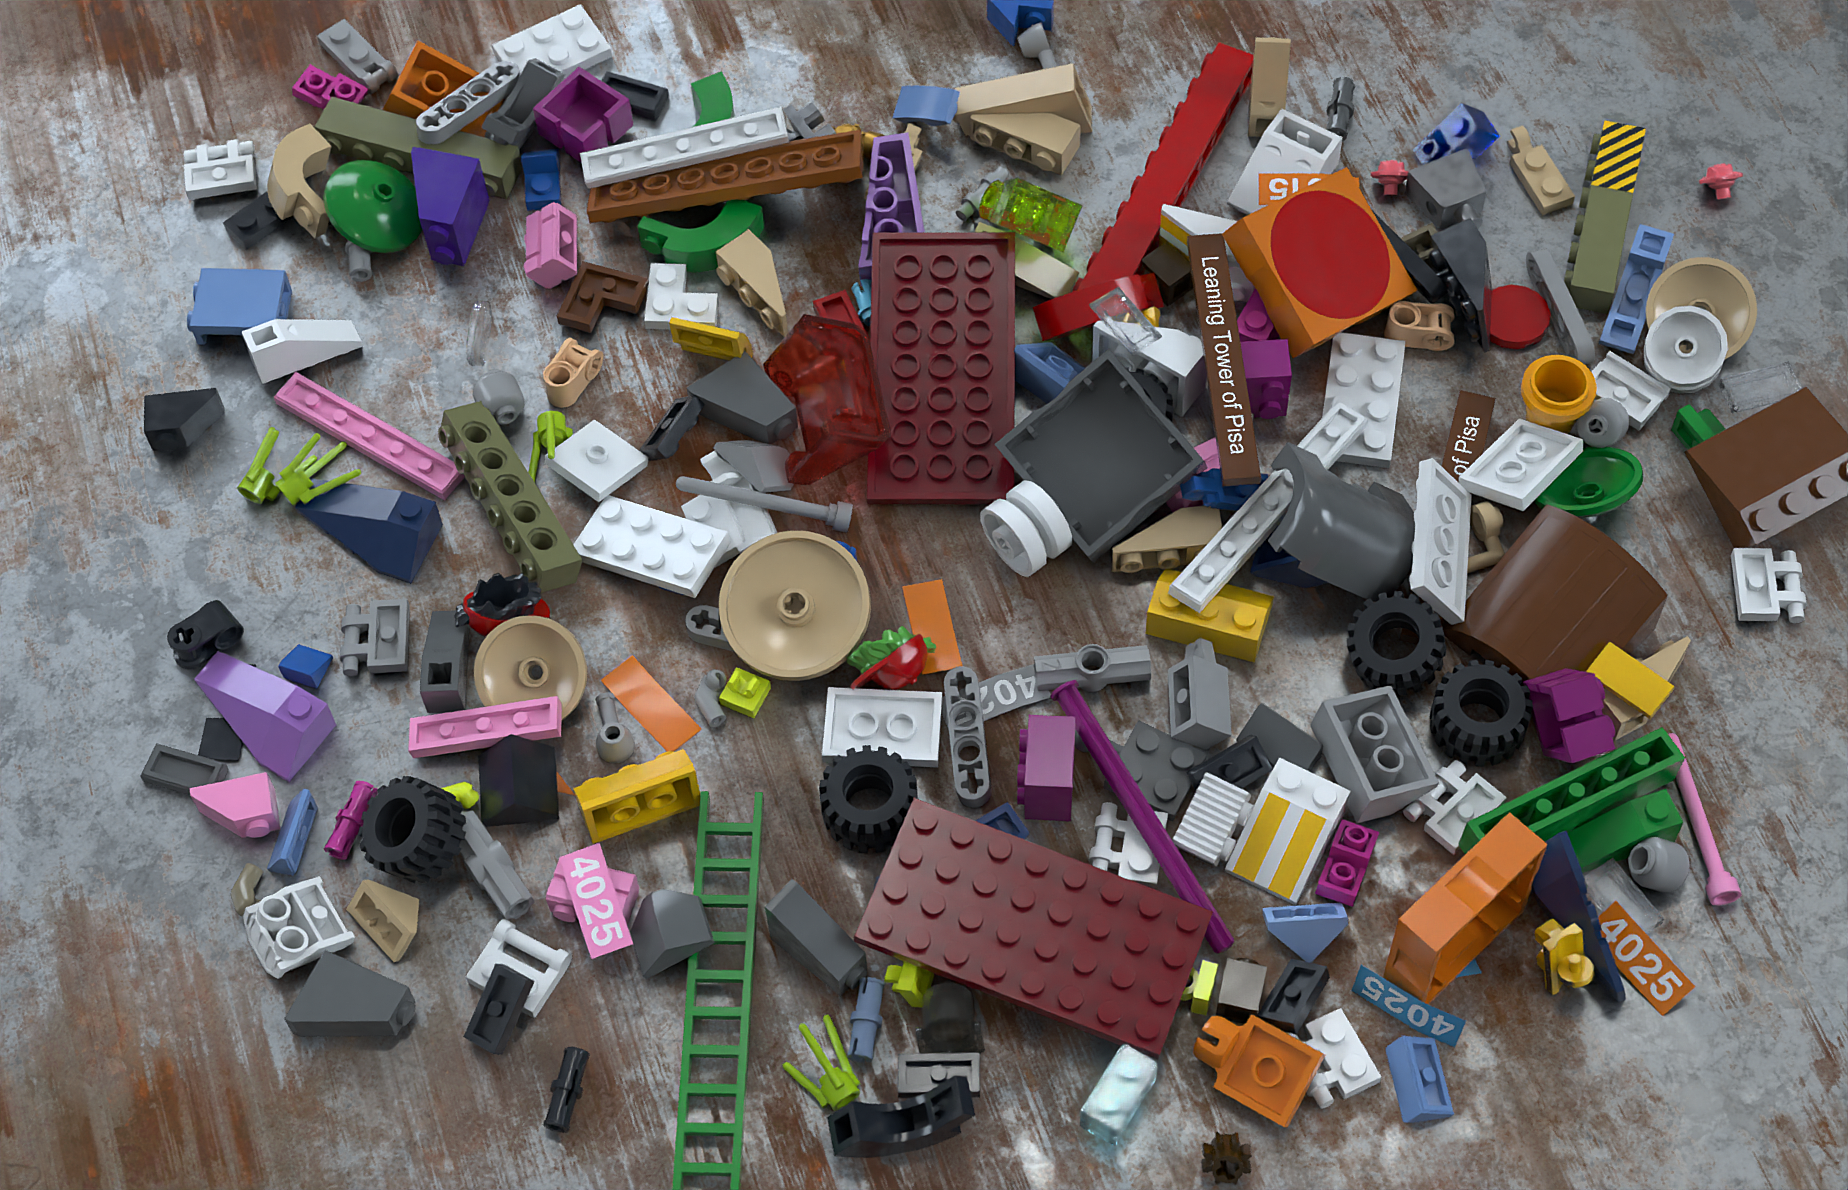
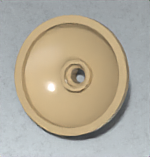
(1709, 286)
(514, 648)

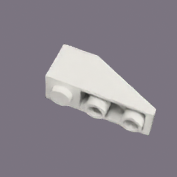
(294, 344)

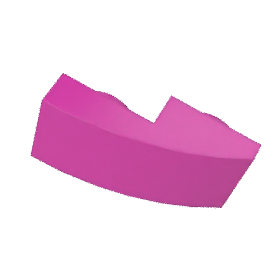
(318, 87)
(1347, 862)

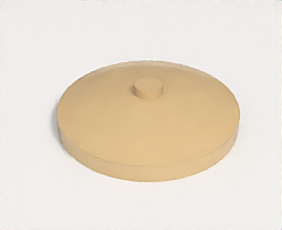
(794, 605)

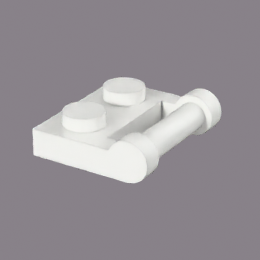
(493, 953)

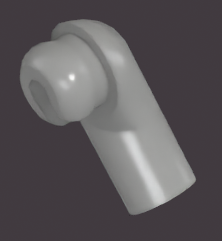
(708, 697)

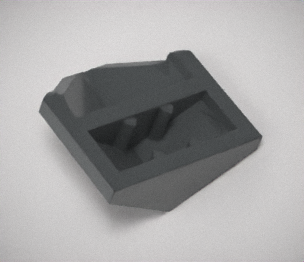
(669, 930)

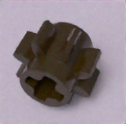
(1226, 1158)

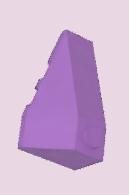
(269, 715)

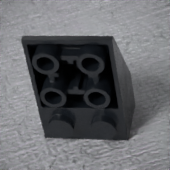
(1464, 268)

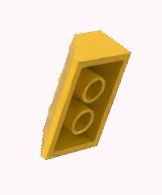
(1230, 620)
(638, 795)

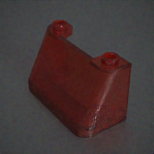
(835, 393)

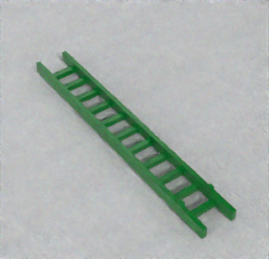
(742, 1013)

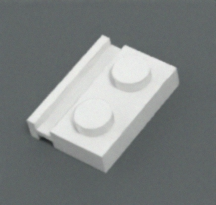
(1629, 386)

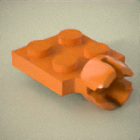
(1259, 1065)

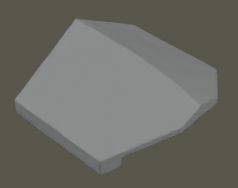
(758, 463)

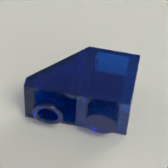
(1459, 130)

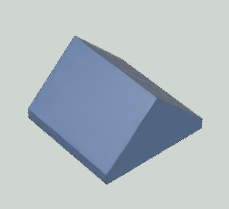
(1044, 369)

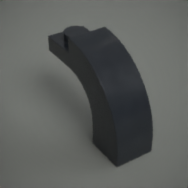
(902, 1126)

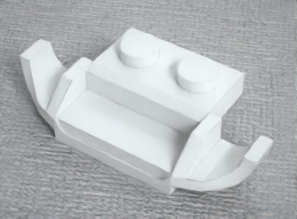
(742, 521)

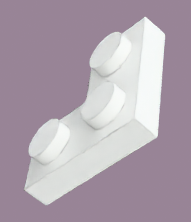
(668, 299)

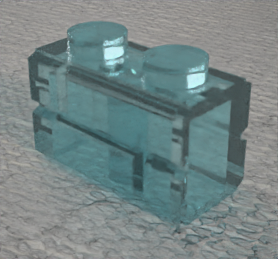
(1118, 1094)

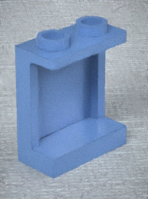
(237, 300)

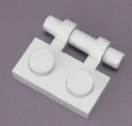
(219, 169)
(1757, 589)
(1468, 802)
(1136, 859)
(1345, 1059)

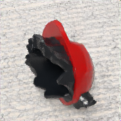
(500, 601)

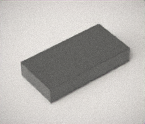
(181, 769)

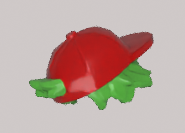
(891, 661)

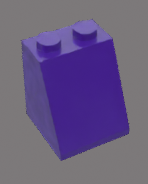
(449, 202)

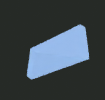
(1306, 927)

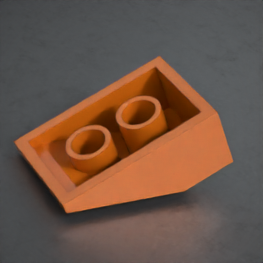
(429, 79)

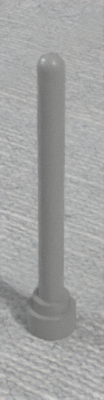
(835, 515)

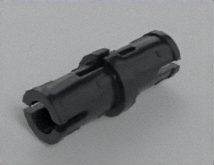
(566, 1089)

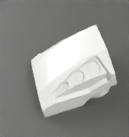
(294, 927)

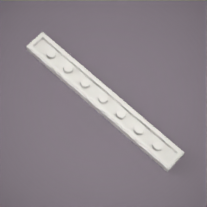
(1261, 513)

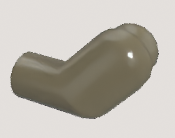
(242, 891)

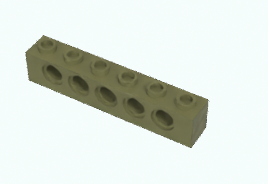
(509, 496)

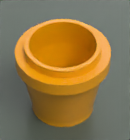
(1557, 391)

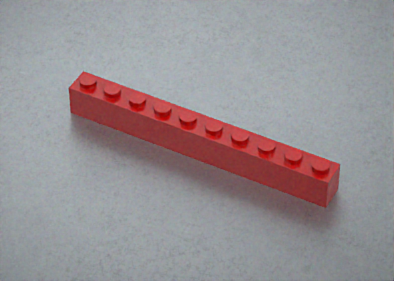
(1174, 165)

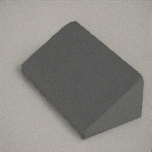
(1282, 739)

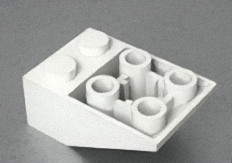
(1286, 147)

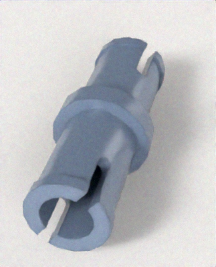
(866, 1020)

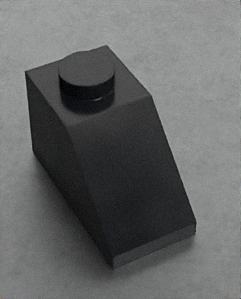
(180, 417)

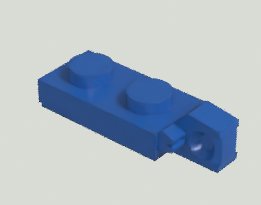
(1210, 489)

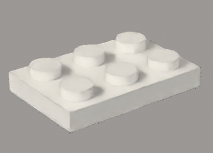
(561, 42)
(1521, 464)
(885, 718)

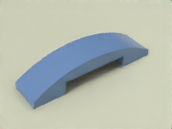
(1640, 273)

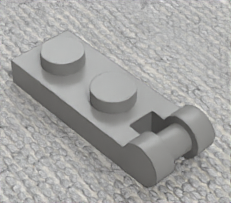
(357, 56)

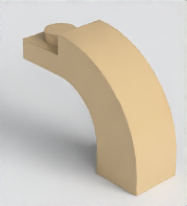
(296, 158)

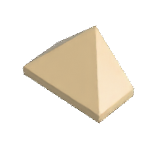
(386, 916)

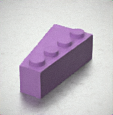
(891, 197)

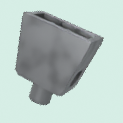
(1448, 190)

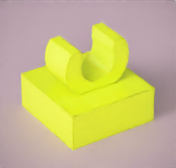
(745, 692)
(909, 982)
(1201, 987)

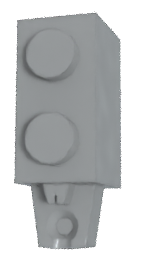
(1199, 697)

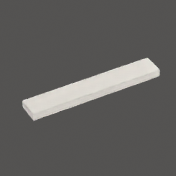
(684, 147)

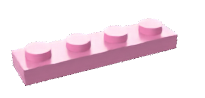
(484, 726)

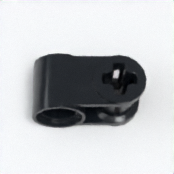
(206, 632)

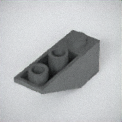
(444, 664)

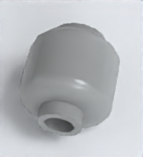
(500, 395)
(1613, 427)
(1659, 864)

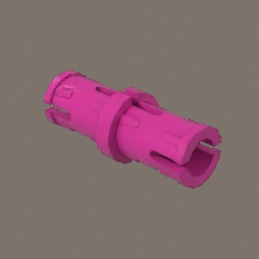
(350, 820)

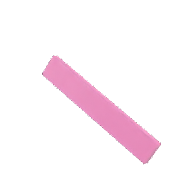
(369, 435)

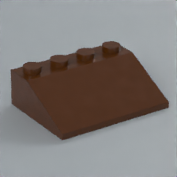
(1773, 468)

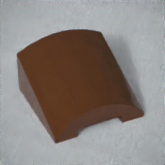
(1559, 600)

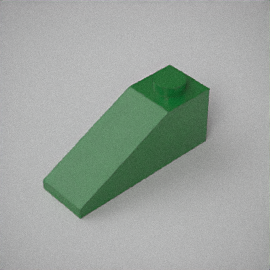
(1625, 827)

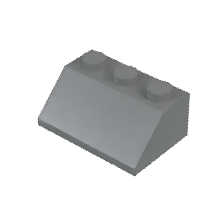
(1373, 752)

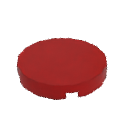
(1518, 316)

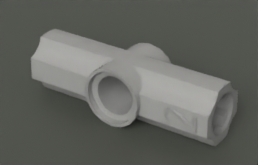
(1115, 666)
(493, 869)

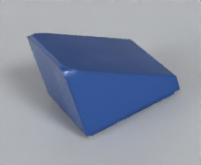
(305, 665)

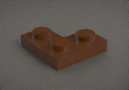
(598, 287)

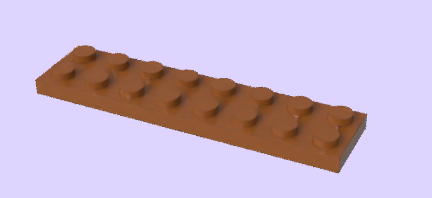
(741, 176)

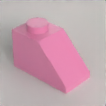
(240, 804)

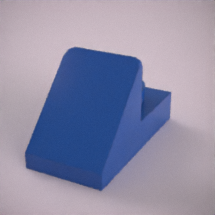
(1012, 14)
(541, 178)

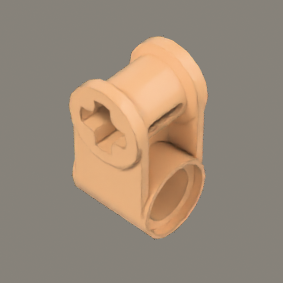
(1421, 325)
(570, 372)

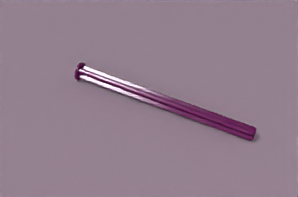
(1140, 811)

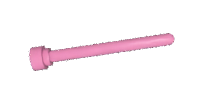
(1721, 886)

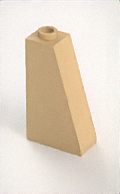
(1042, 91)

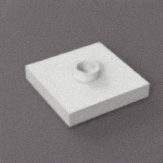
(597, 460)

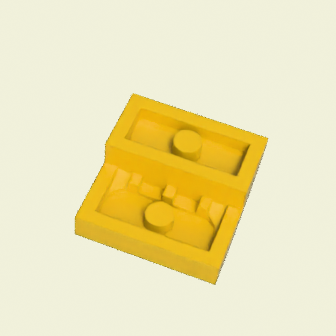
(709, 339)

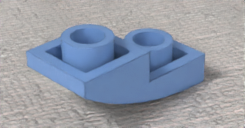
(926, 104)

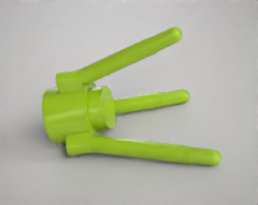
(550, 434)
(258, 480)
(296, 484)
(837, 1086)

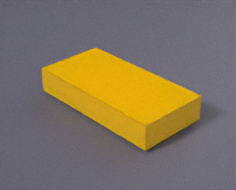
(1630, 680)

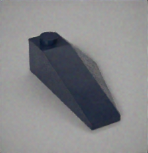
(378, 524)
(1562, 897)

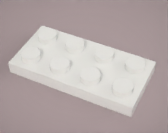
(1367, 379)
(1441, 541)
(651, 545)

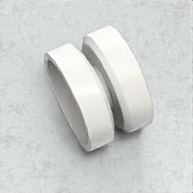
(1696, 330)
(1026, 528)

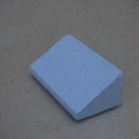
(293, 834)
(1418, 1079)

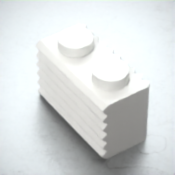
(1212, 820)

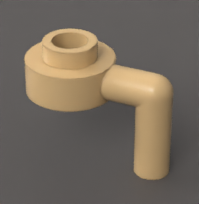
(1486, 525)

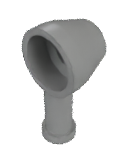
(1035, 45)
(620, 748)

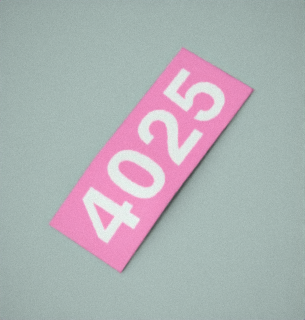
(595, 901)

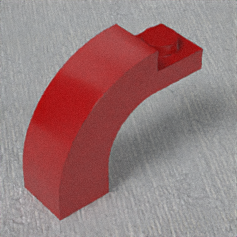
(1072, 312)

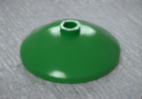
(367, 216)
(1594, 483)

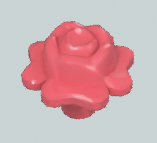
(1390, 174)
(1720, 178)

